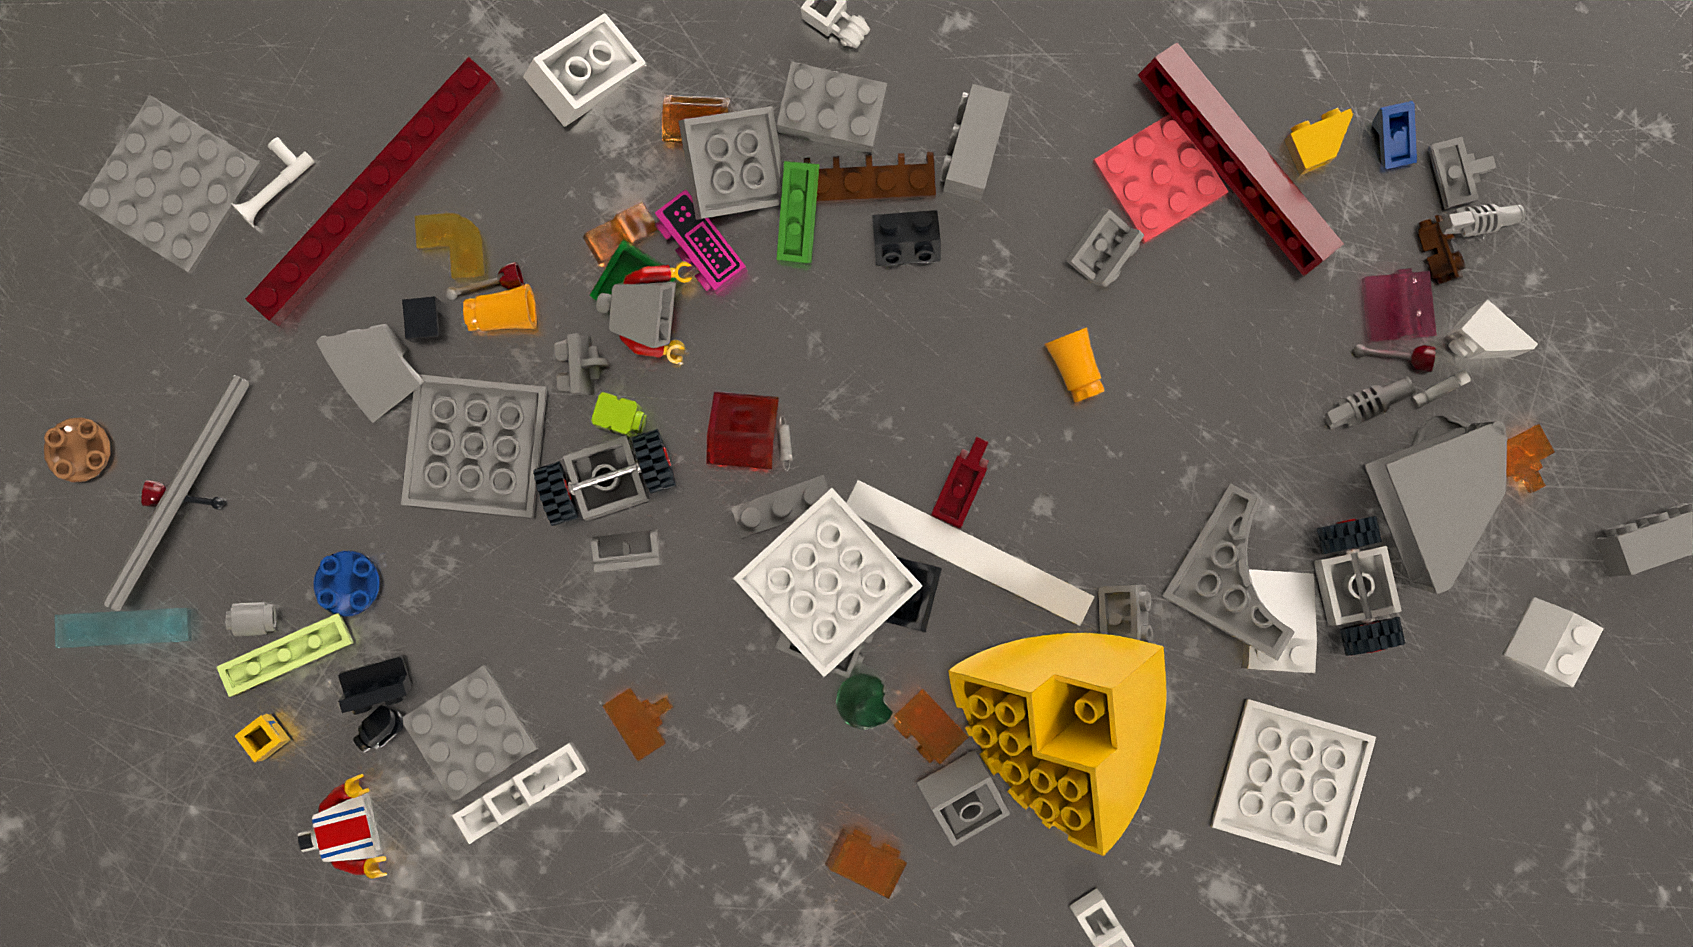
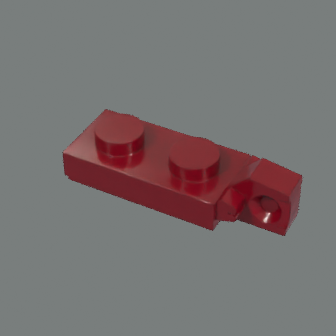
(962, 485)

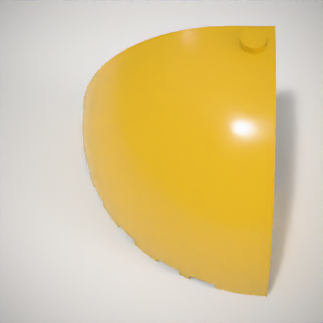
(1069, 726)

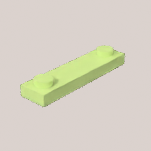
(284, 655)

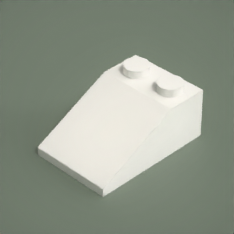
(583, 69)
(1292, 601)

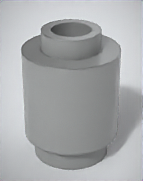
(251, 618)

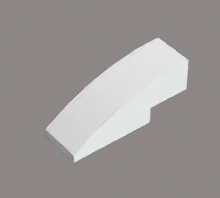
(1099, 921)

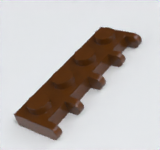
(876, 182)

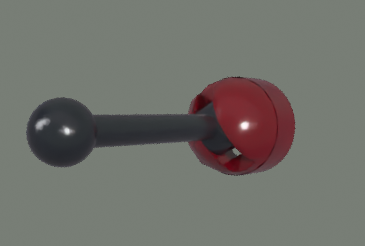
(154, 490)

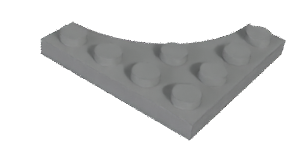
(1217, 579)

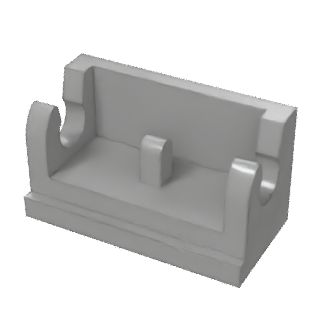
(626, 551)

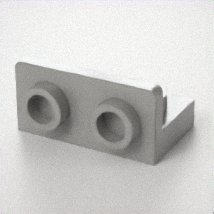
(1125, 611)

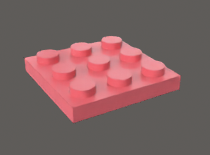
(1159, 177)

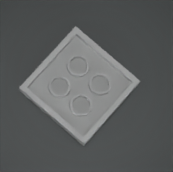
(733, 161)
(469, 733)

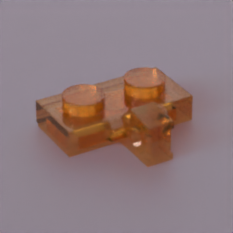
(1524, 457)
(638, 721)

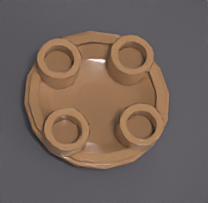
(76, 449)

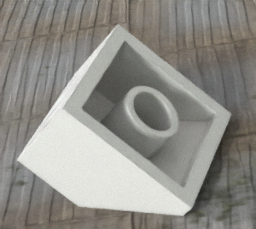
(1488, 334)
(1553, 642)

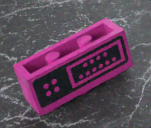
(699, 244)

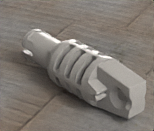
(1481, 219)
(1369, 403)

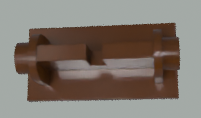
(1447, 260)

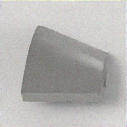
(371, 368)

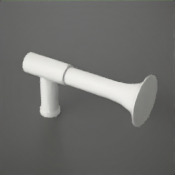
(294, 169)

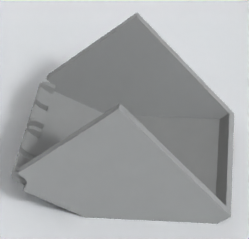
(1441, 499)

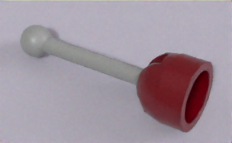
(508, 277)
(1421, 357)

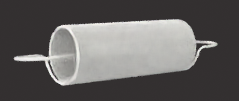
(784, 442)

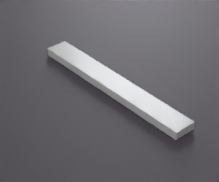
(970, 553)

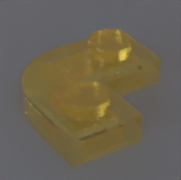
(459, 235)

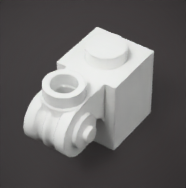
(831, 17)

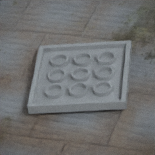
(170, 184)
(474, 446)

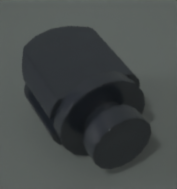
(378, 728)

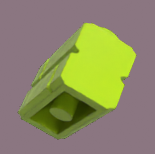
(618, 415)

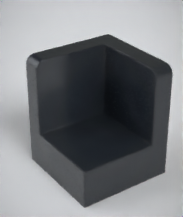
(421, 317)

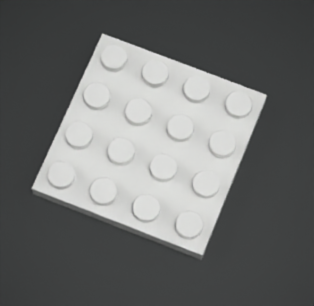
(827, 582)
(1293, 781)

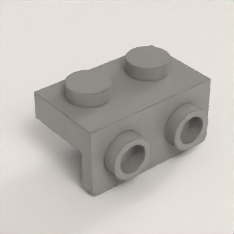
(1104, 248)

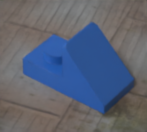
(1397, 134)

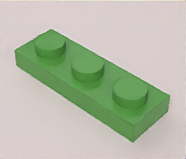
(797, 211)

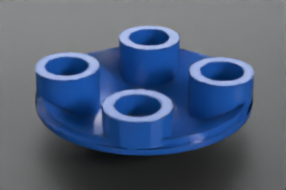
(346, 583)

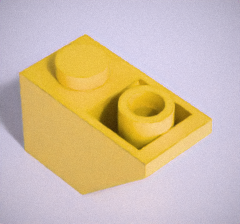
(1318, 143)

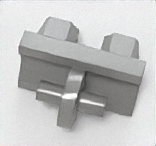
(583, 364)

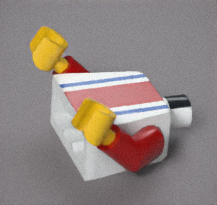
(346, 831)

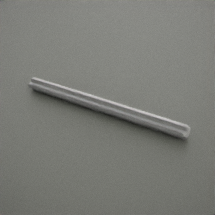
(175, 493)

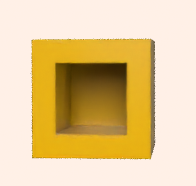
(262, 737)

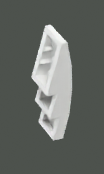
(518, 794)

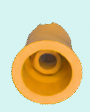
(501, 310)
(1077, 364)

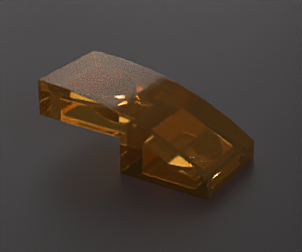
(630, 225)

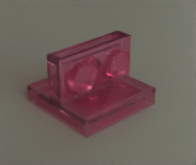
(1399, 306)

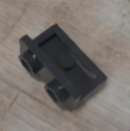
(906, 237)
(917, 608)
(373, 684)

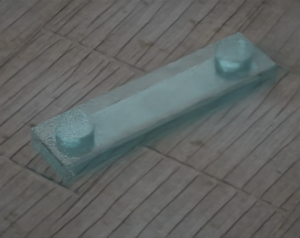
(123, 627)

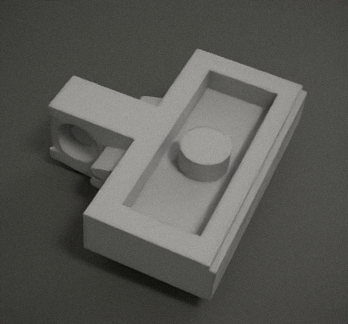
(1458, 172)

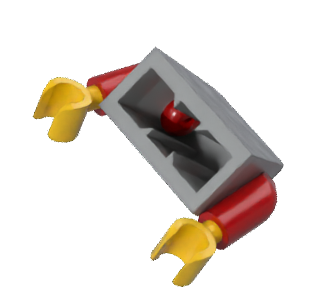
(644, 310)

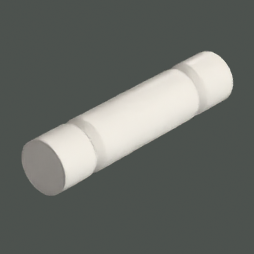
(1441, 389)

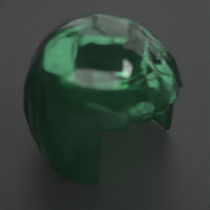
(862, 702)

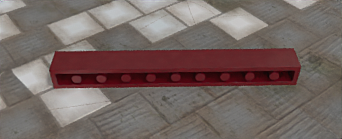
(372, 192)

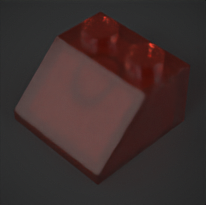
(742, 430)

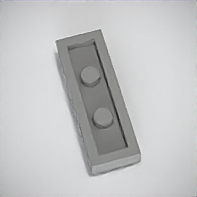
(777, 507)

